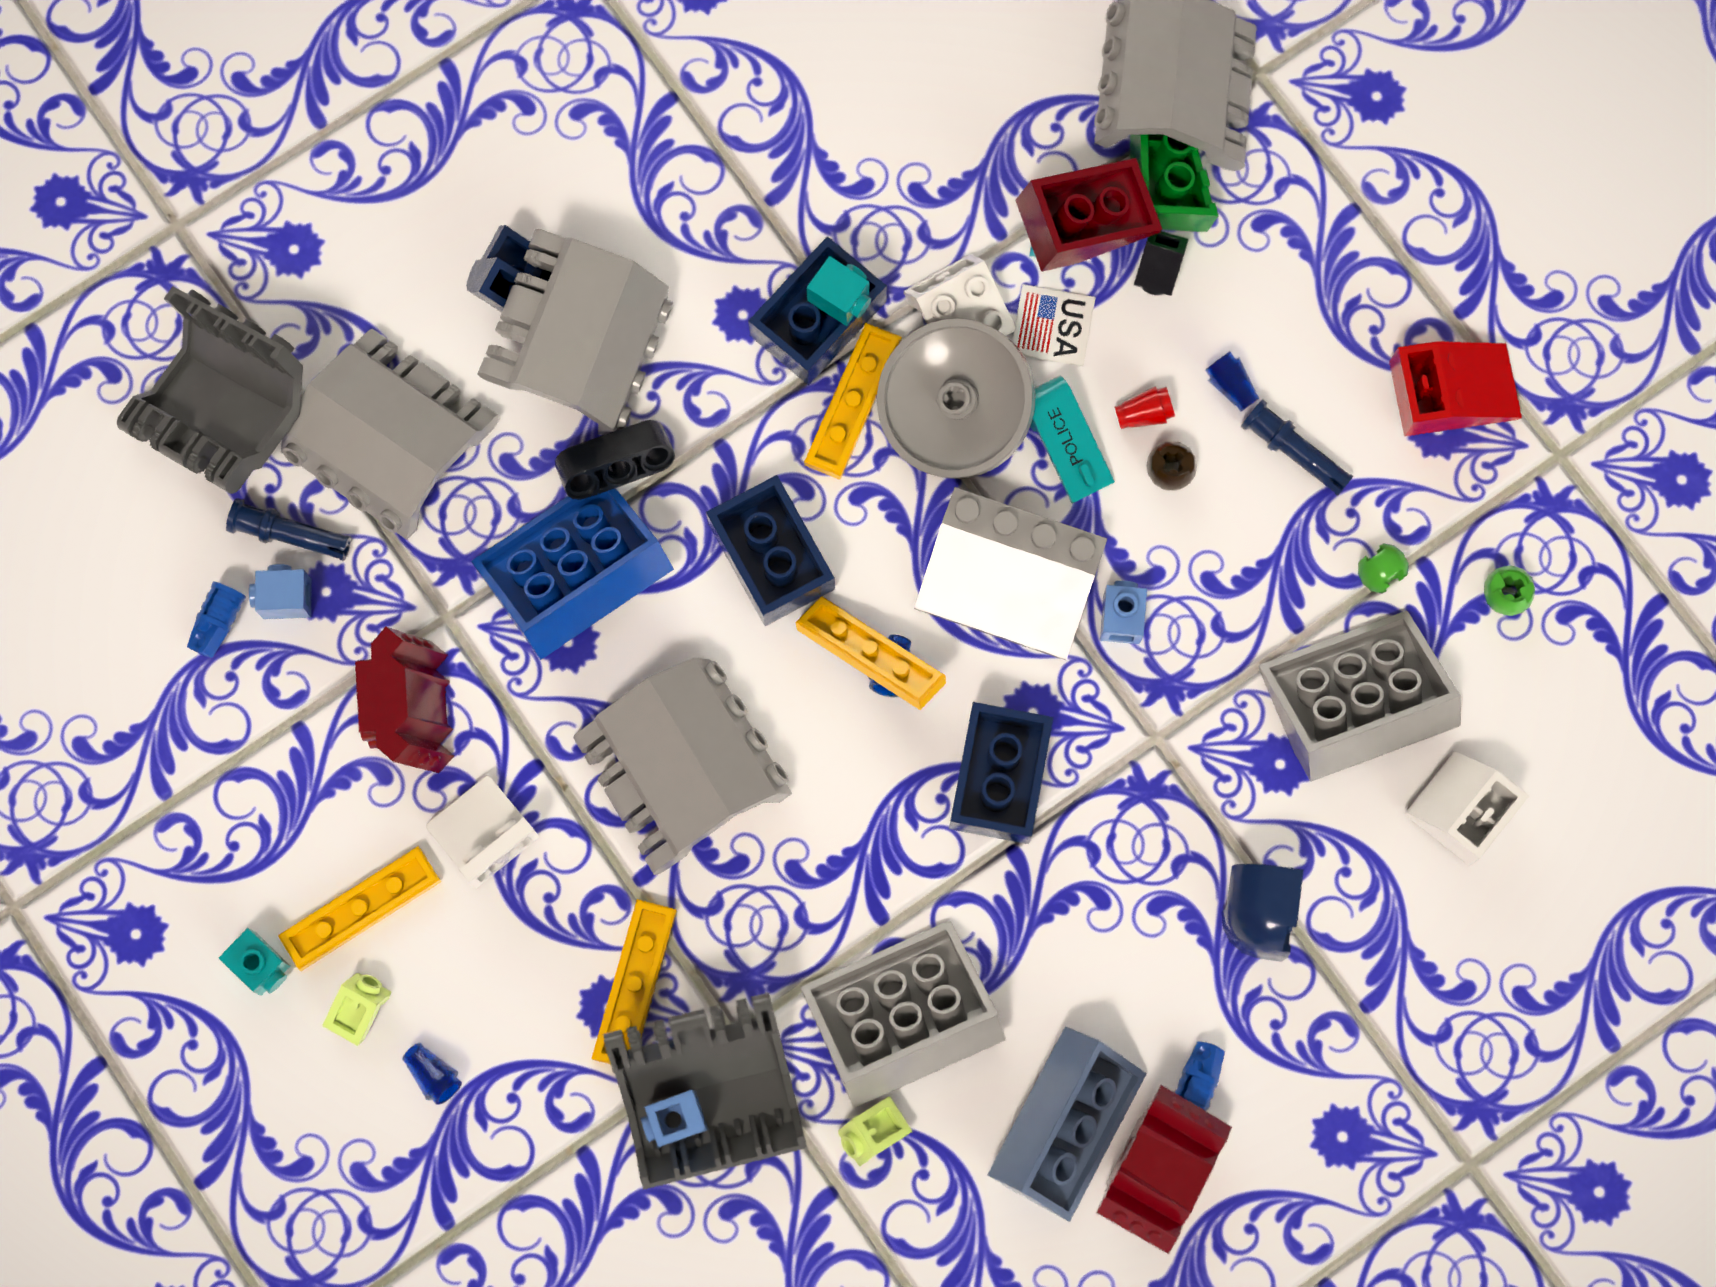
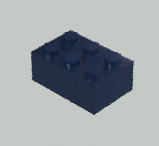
(801, 333)
(771, 550)
(1001, 773)

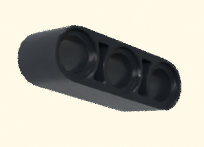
(614, 459)

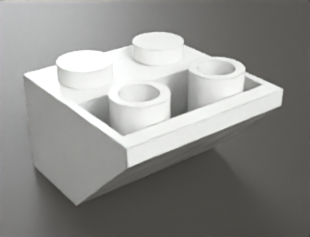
(1466, 806)

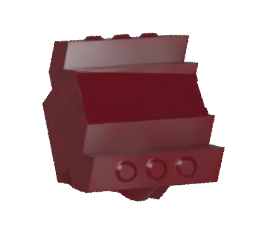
(404, 700)
(1163, 1169)

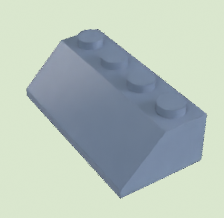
(1067, 1123)

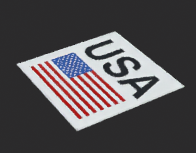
(1053, 324)

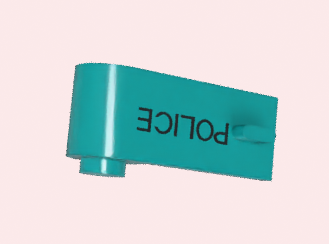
(1069, 440)

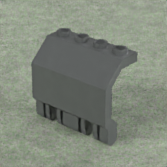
(221, 396)
(738, 1082)

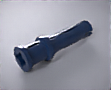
(1281, 436)
(269, 526)

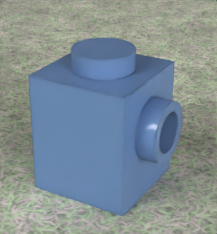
(281, 593)
(1123, 613)

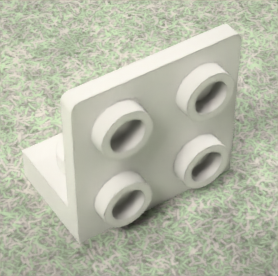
(962, 292)
(481, 831)

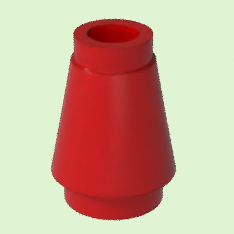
(1146, 409)

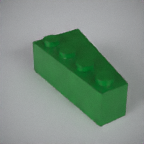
(1175, 182)

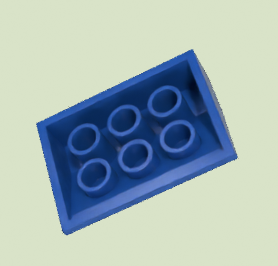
(572, 567)

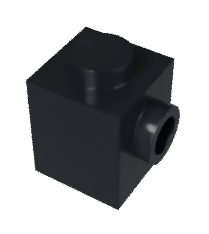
(1161, 263)

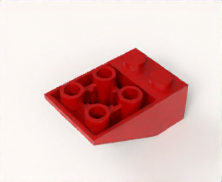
(1453, 386)

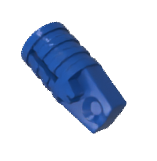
(215, 619)
(1201, 1074)

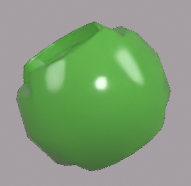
(1383, 568)
(1509, 577)

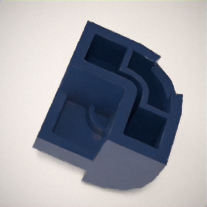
(497, 269)
(1262, 909)

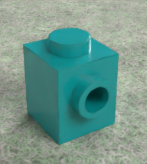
(839, 291)
(255, 963)

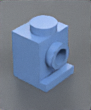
(691, 1119)

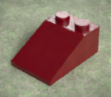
(1086, 213)

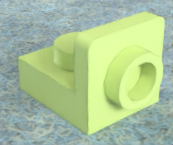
(356, 1007)
(873, 1131)

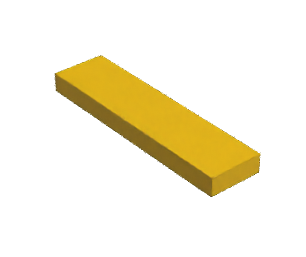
(851, 402)
(871, 653)
(359, 908)
(636, 973)

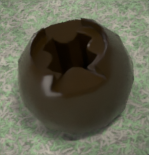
(1173, 479)

